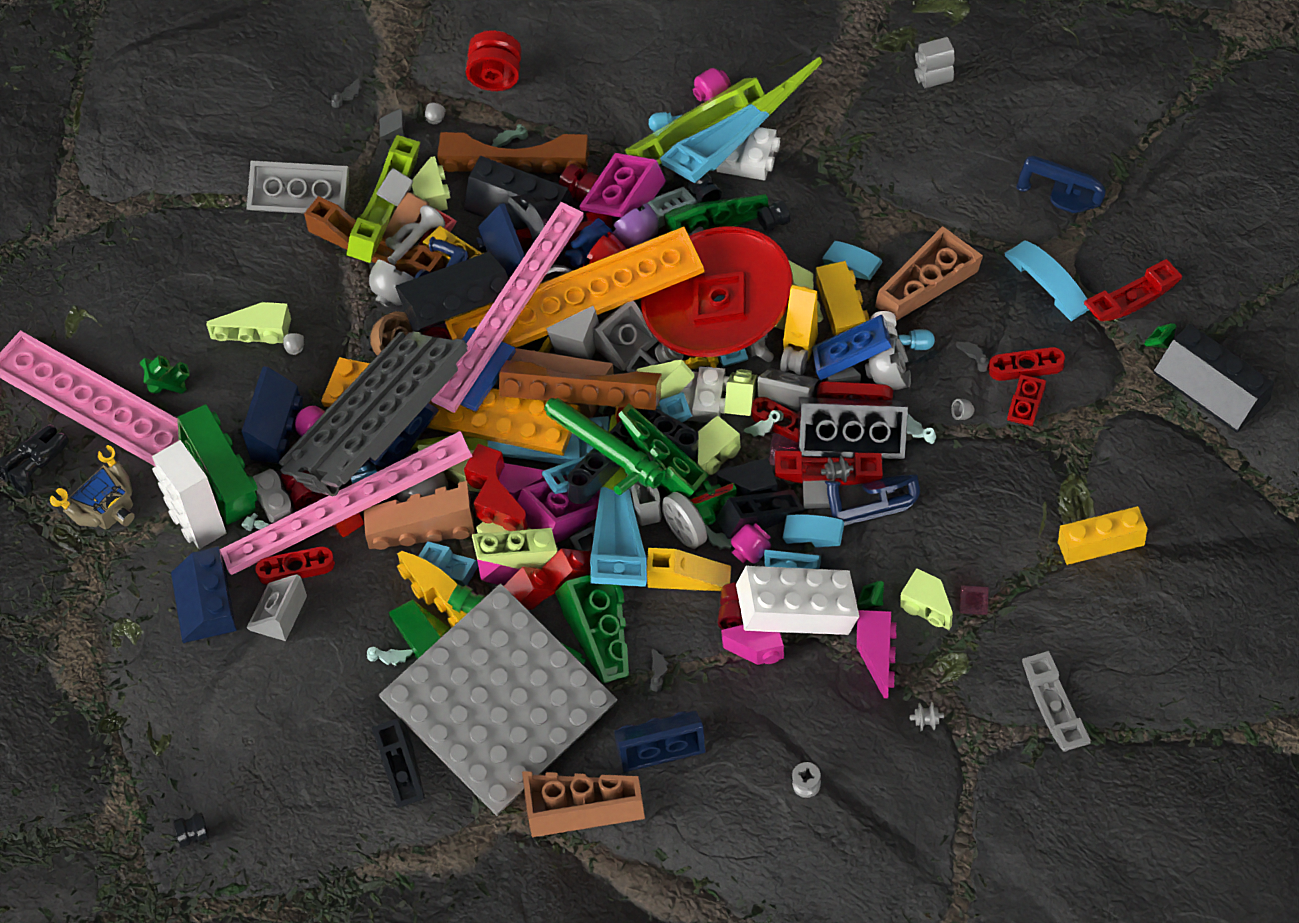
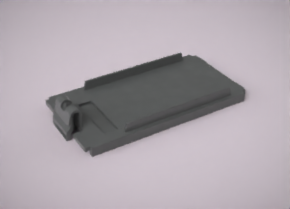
(373, 410)

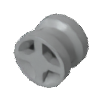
(794, 360)
(811, 784)

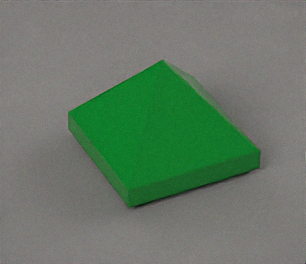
(1161, 336)
(871, 596)

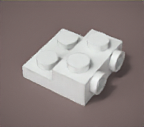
(753, 156)
(706, 394)

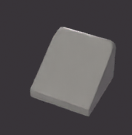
(395, 187)

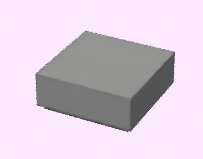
(815, 494)

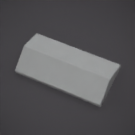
(295, 186)

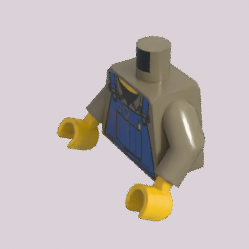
(101, 498)

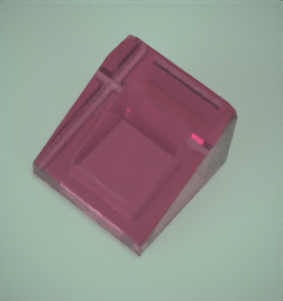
(781, 443)
(974, 599)

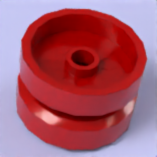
(493, 61)

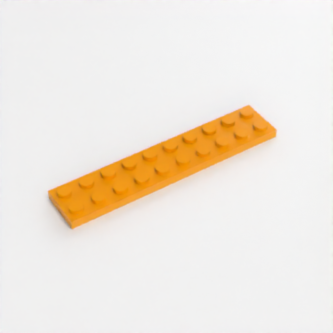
(600, 284)
(498, 418)

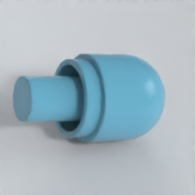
(661, 119)
(918, 339)

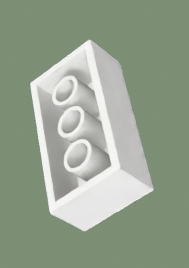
(188, 495)
(797, 600)

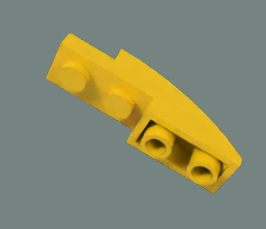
(429, 583)

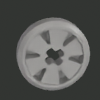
(684, 520)

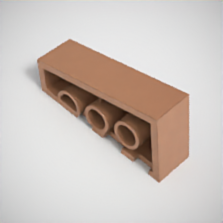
(928, 273)
(567, 365)
(421, 519)
(580, 802)

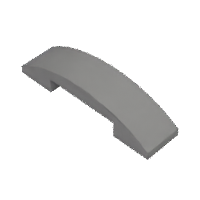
(1053, 702)

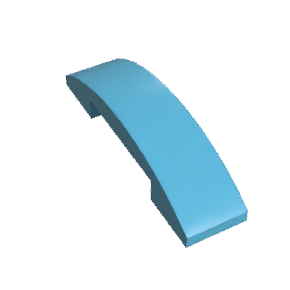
(1050, 276)

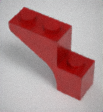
(494, 501)
(534, 585)

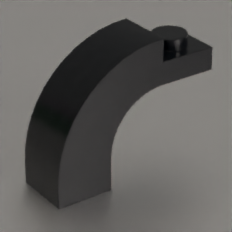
(535, 216)

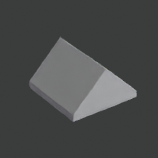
(575, 335)
(623, 335)
(786, 387)
(279, 607)

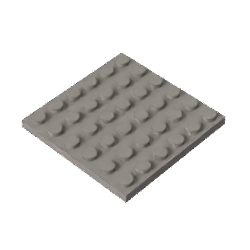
(498, 698)

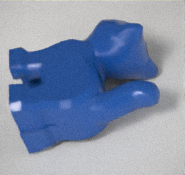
(585, 241)

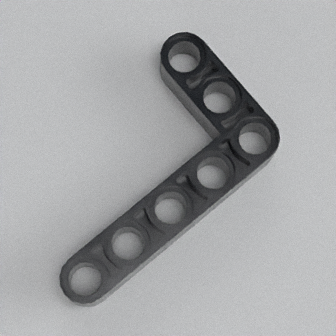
(597, 469)

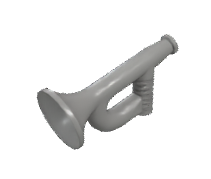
(429, 220)

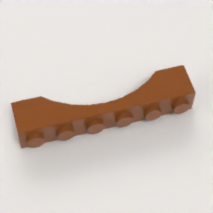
(462, 152)
(335, 225)
(535, 382)

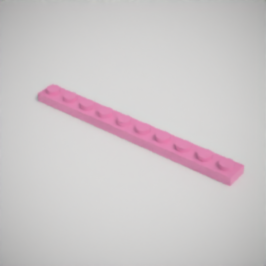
(509, 305)
(346, 503)

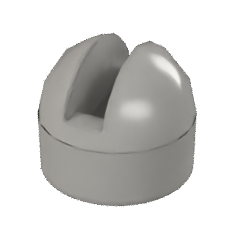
(434, 113)
(293, 343)
(962, 409)

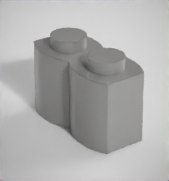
(935, 63)
(272, 497)
(646, 504)

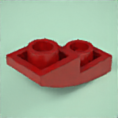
(1026, 400)

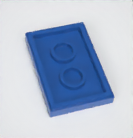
(851, 347)
(489, 374)

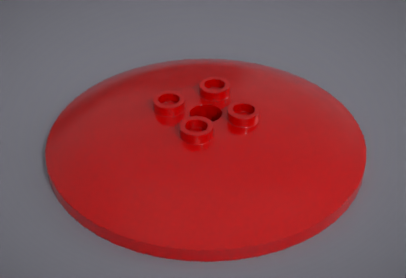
(736, 264)

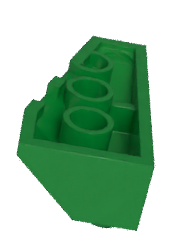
(715, 213)
(681, 471)
(598, 624)
(418, 626)

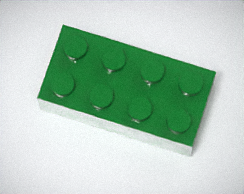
(225, 470)

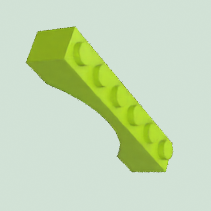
(698, 119)
(374, 220)

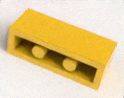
(840, 297)
(1102, 535)

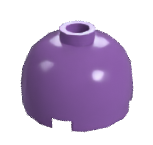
(637, 226)

